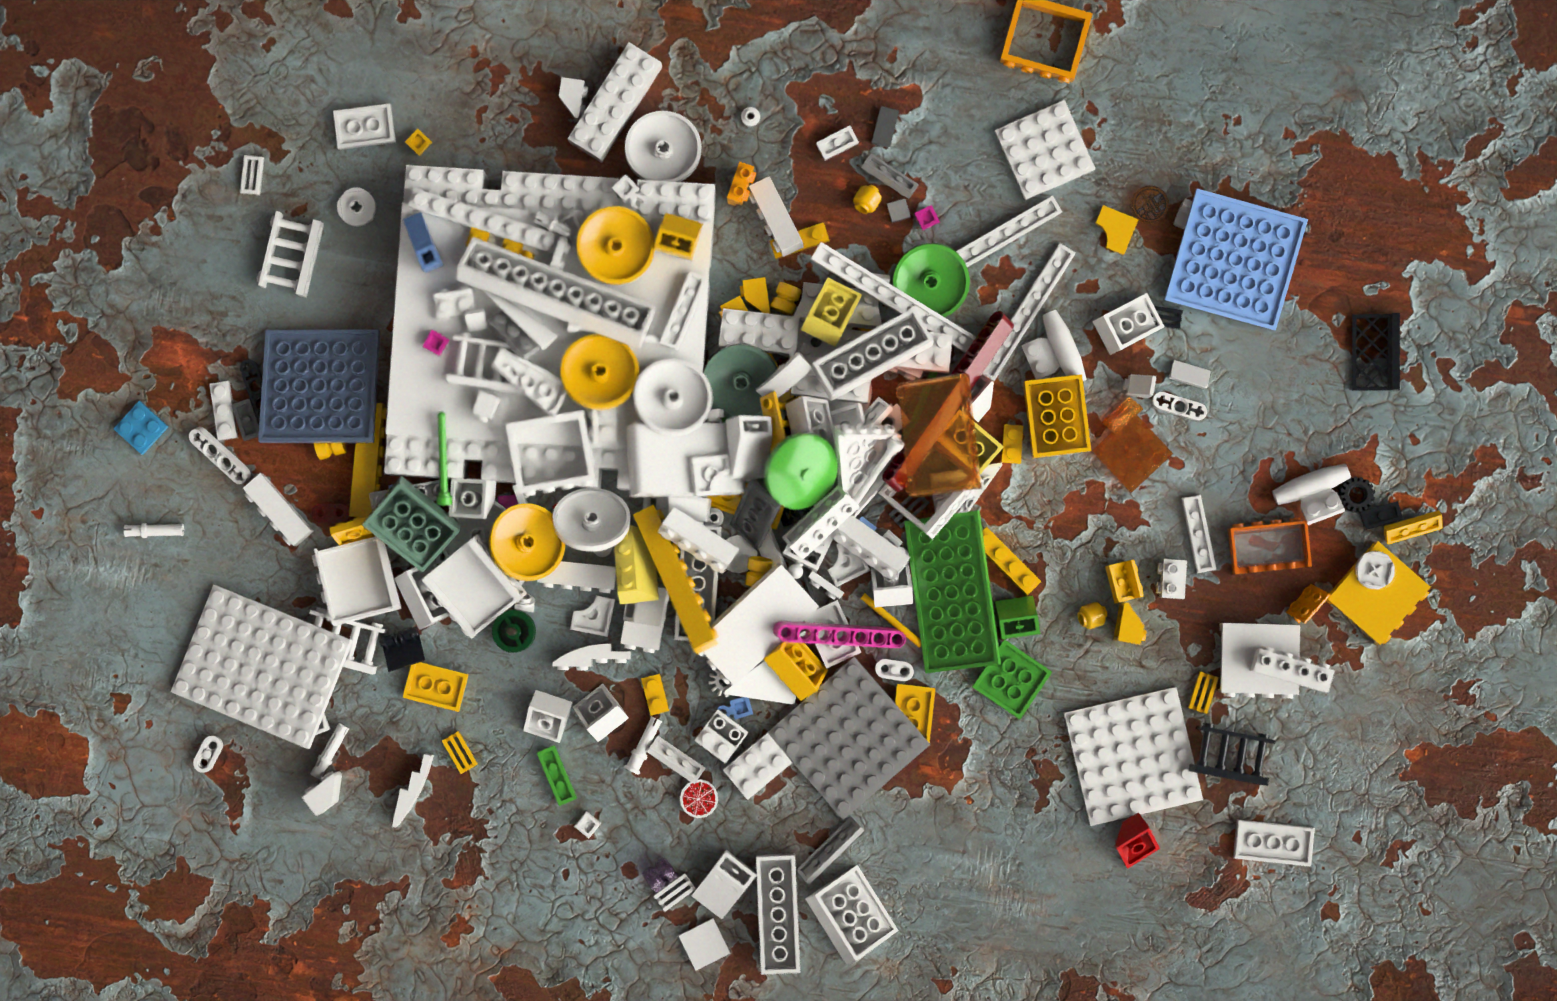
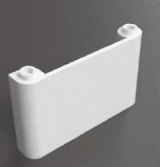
(662, 465)

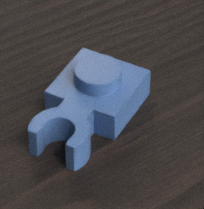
(739, 707)

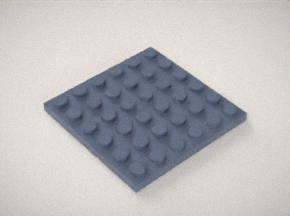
(319, 386)

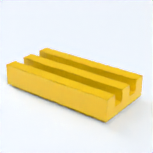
(1205, 686)
(453, 756)

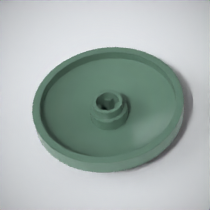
(735, 376)

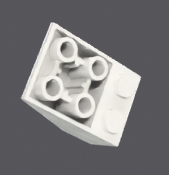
(748, 445)
(724, 884)

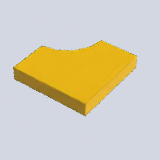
(1117, 228)

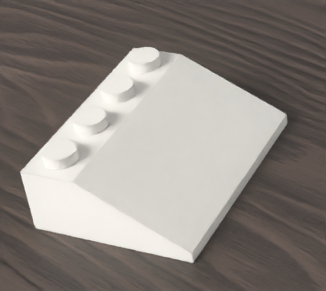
(851, 915)

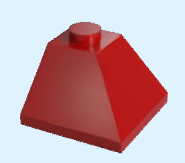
(1135, 840)

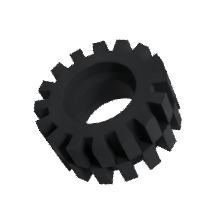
(1368, 494)

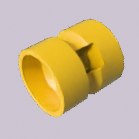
(785, 298)
(325, 450)
(758, 567)

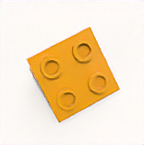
(1307, 603)

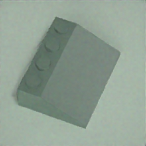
(412, 524)

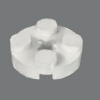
(350, 216)

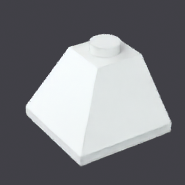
(981, 397)

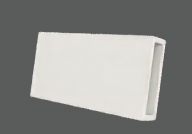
(748, 623)

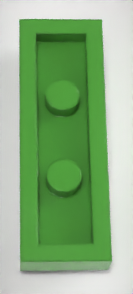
(556, 775)

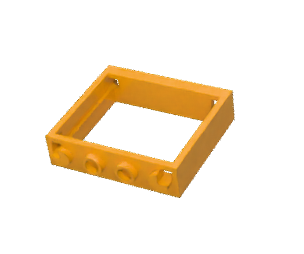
(1044, 70)

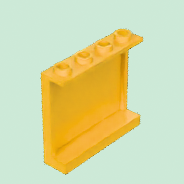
(1383, 609)

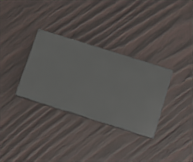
(755, 514)

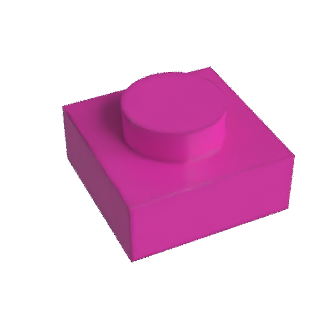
(927, 218)
(435, 342)

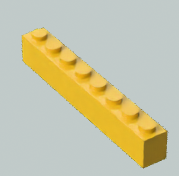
(676, 580)

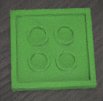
(1013, 681)

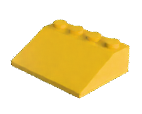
(1056, 416)

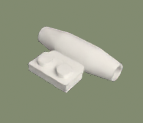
(1055, 351)
(1315, 492)

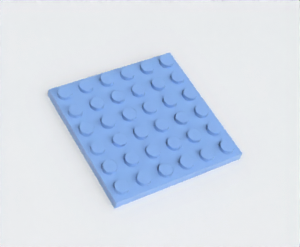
(1236, 259)

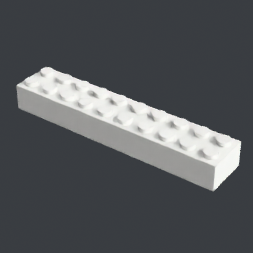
(555, 292)

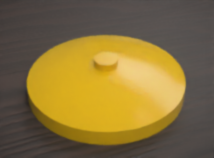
(615, 245)
(599, 372)
(525, 542)

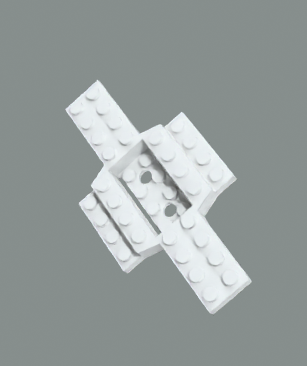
(784, 337)

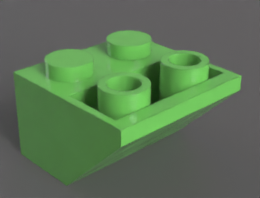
(1017, 617)

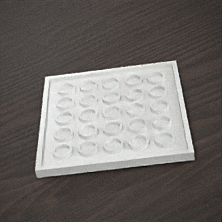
(1132, 756)

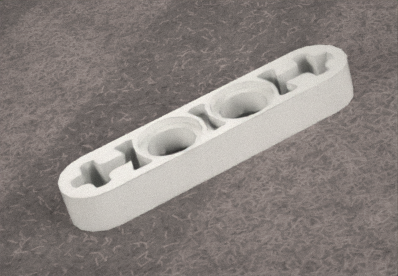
(221, 452)

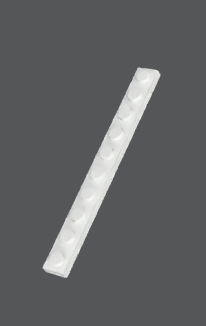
(889, 294)

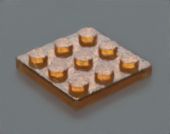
(1132, 453)

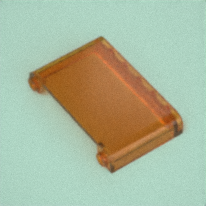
(939, 435)

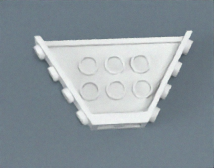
(857, 454)

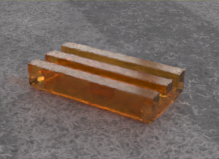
(1120, 413)

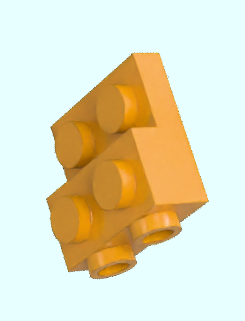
(738, 190)

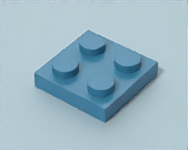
(141, 427)

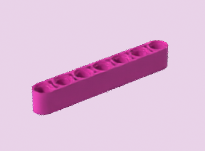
(831, 631)

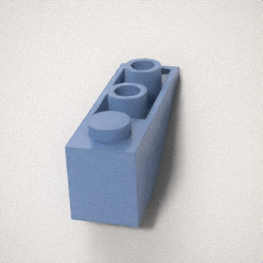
(423, 242)

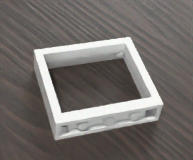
(565, 483)
(939, 519)

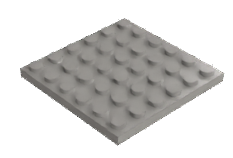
(848, 738)

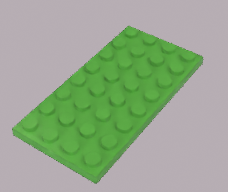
(953, 594)

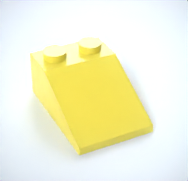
(831, 312)

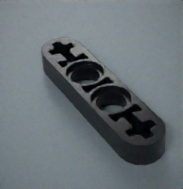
(254, 396)

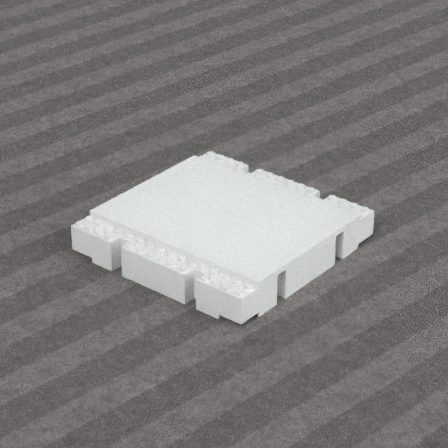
(419, 376)

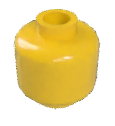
(867, 199)
(1092, 615)

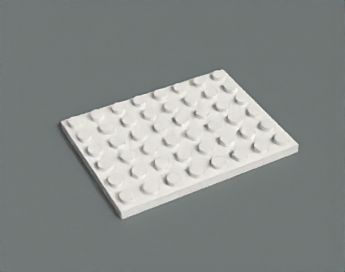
(261, 666)

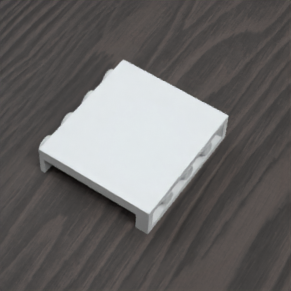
(356, 580)
(473, 587)
(1238, 651)

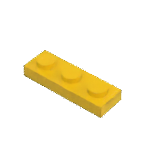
(810, 236)
(1413, 527)

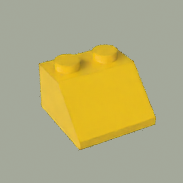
(1128, 625)

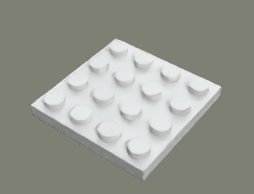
(1044, 150)

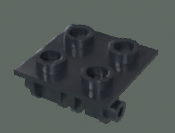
(402, 649)

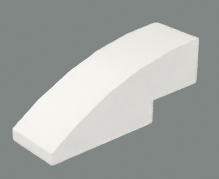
(785, 376)

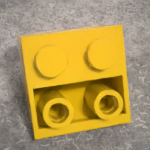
(678, 236)

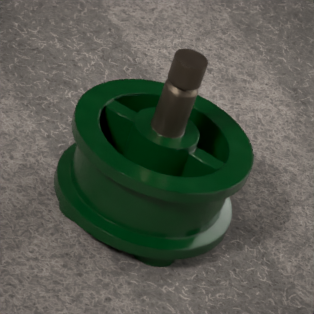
(514, 631)

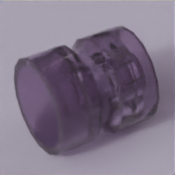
(660, 874)

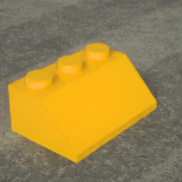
(797, 668)

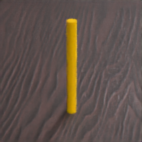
(892, 620)

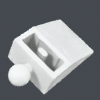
(819, 552)

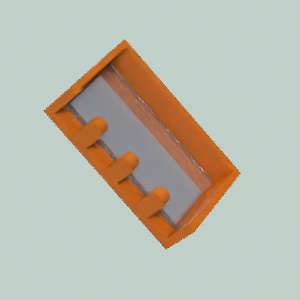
(1269, 546)

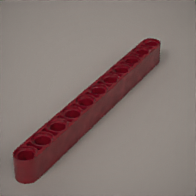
(974, 363)

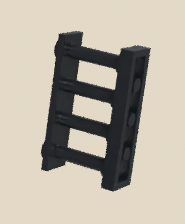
(1220, 769)

